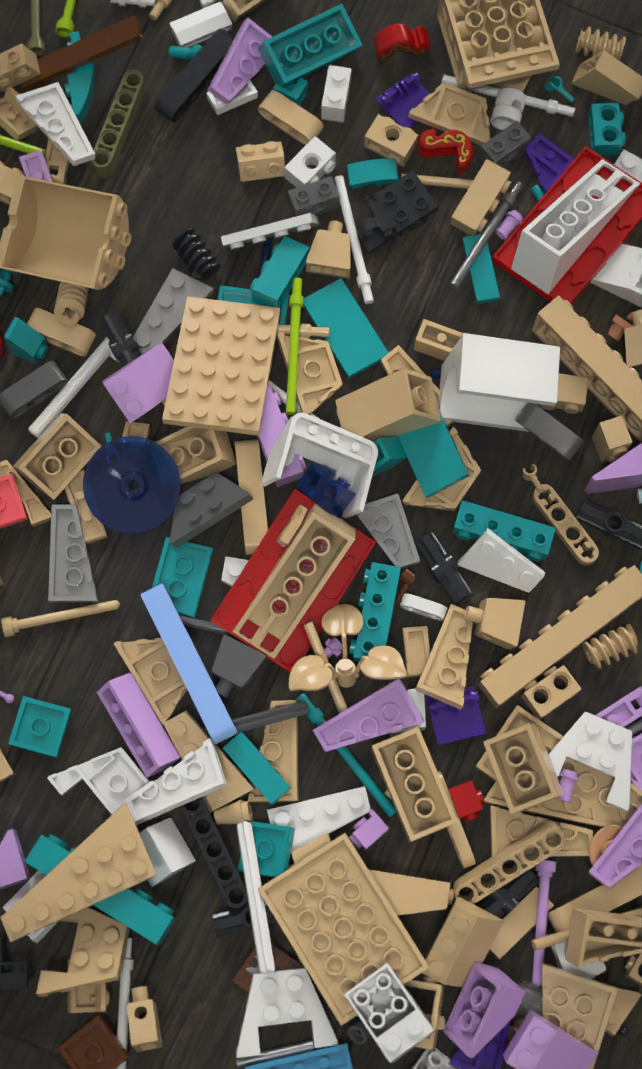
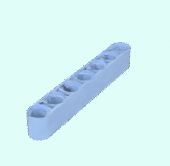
(188, 663)

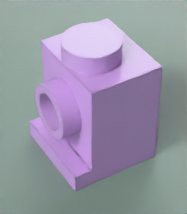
(368, 831)

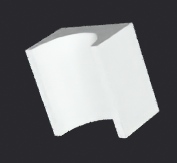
(494, 379)

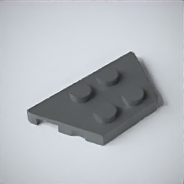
(205, 506)

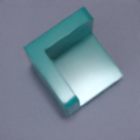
(294, 92)

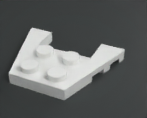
(602, 748)
(109, 776)
(282, 999)

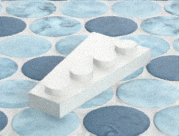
(321, 815)

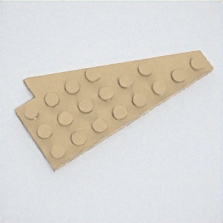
(589, 792)

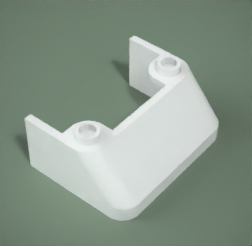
(329, 445)

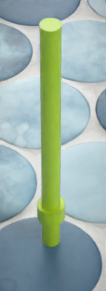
(296, 303)

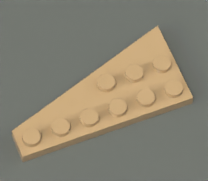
(97, 869)

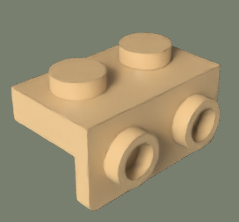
(14, 118)
(260, 161)
(88, 999)

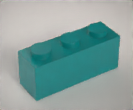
(278, 273)

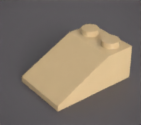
(199, 452)

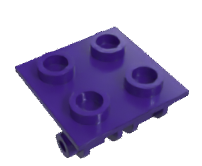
(402, 98)
(455, 724)

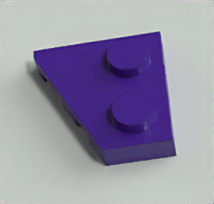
(546, 161)
(488, 1057)

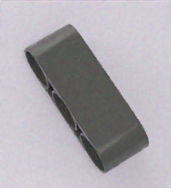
(32, 389)
(549, 430)

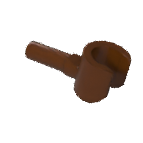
(408, 579)

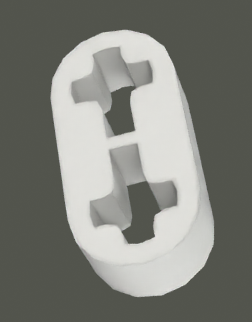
(423, 607)

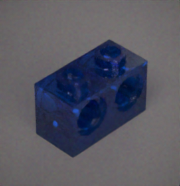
(324, 491)

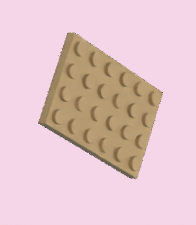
(222, 366)
(340, 923)

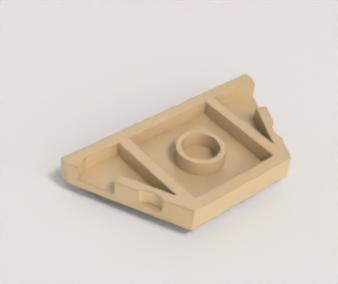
(454, 109)
(316, 372)
(453, 495)
(154, 673)

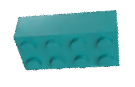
(310, 46)

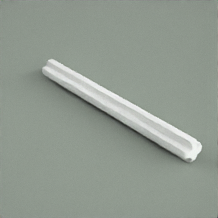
(70, 389)
(255, 899)

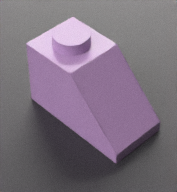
(12, 865)

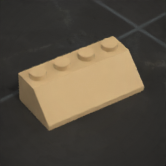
(413, 784)

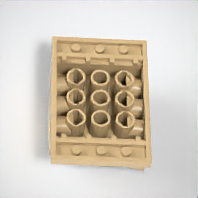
(495, 40)

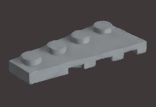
(168, 309)
(69, 560)

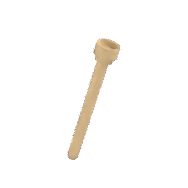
(12, 625)

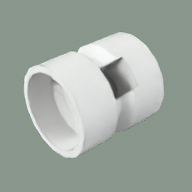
(508, 108)

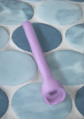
(545, 870)

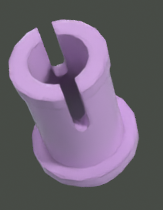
(509, 224)
(567, 784)

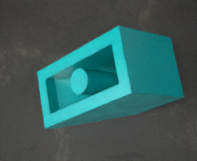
(26, 342)
(389, 454)

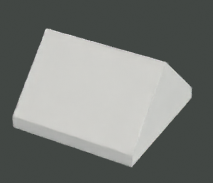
(166, 850)

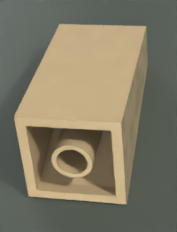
(390, 406)

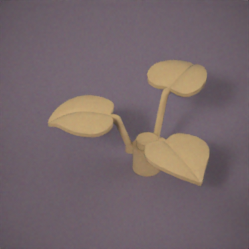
(381, 663)

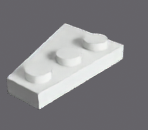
(501, 562)

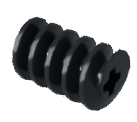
(193, 255)

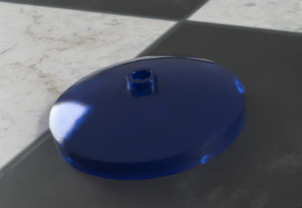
(108, 481)

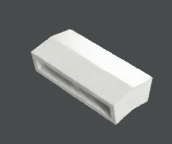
(200, 25)

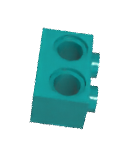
(603, 129)

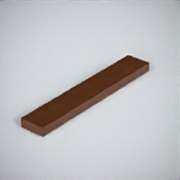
(86, 51)

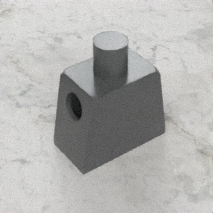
(235, 665)

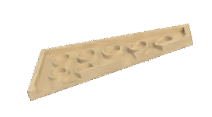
(577, 1004)

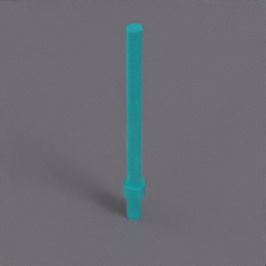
(316, 716)

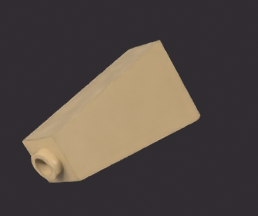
(413, 894)

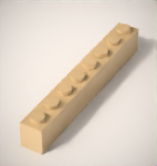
(563, 637)

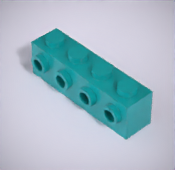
(520, 533)
(377, 608)

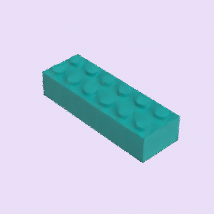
(127, 906)

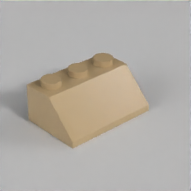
(57, 456)
(461, 942)

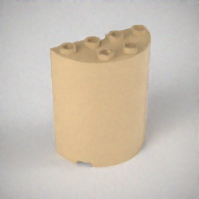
(65, 233)

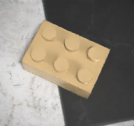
(523, 768)

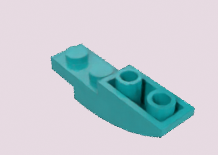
(80, 85)

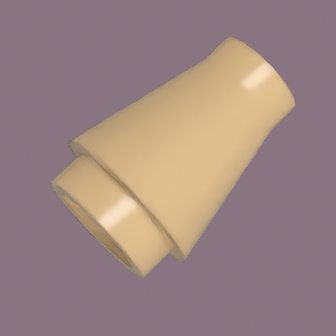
(234, 813)

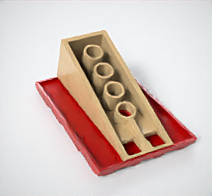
(294, 582)

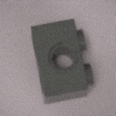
(506, 145)
(314, 198)

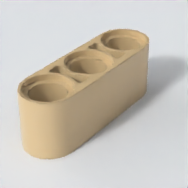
(290, 117)
(71, 338)

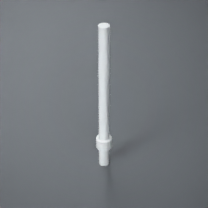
(550, 106)
(363, 279)
(124, 993)

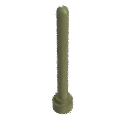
(36, 43)

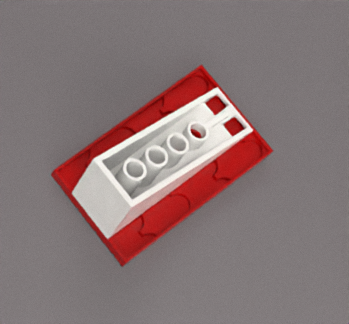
(573, 228)

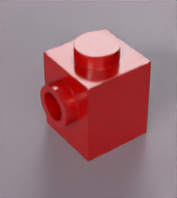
(467, 801)

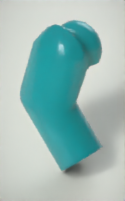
(183, 52)

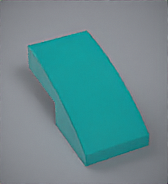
(373, 171)

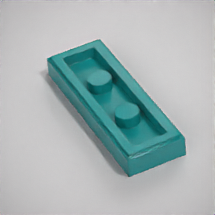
(481, 273)
(257, 768)

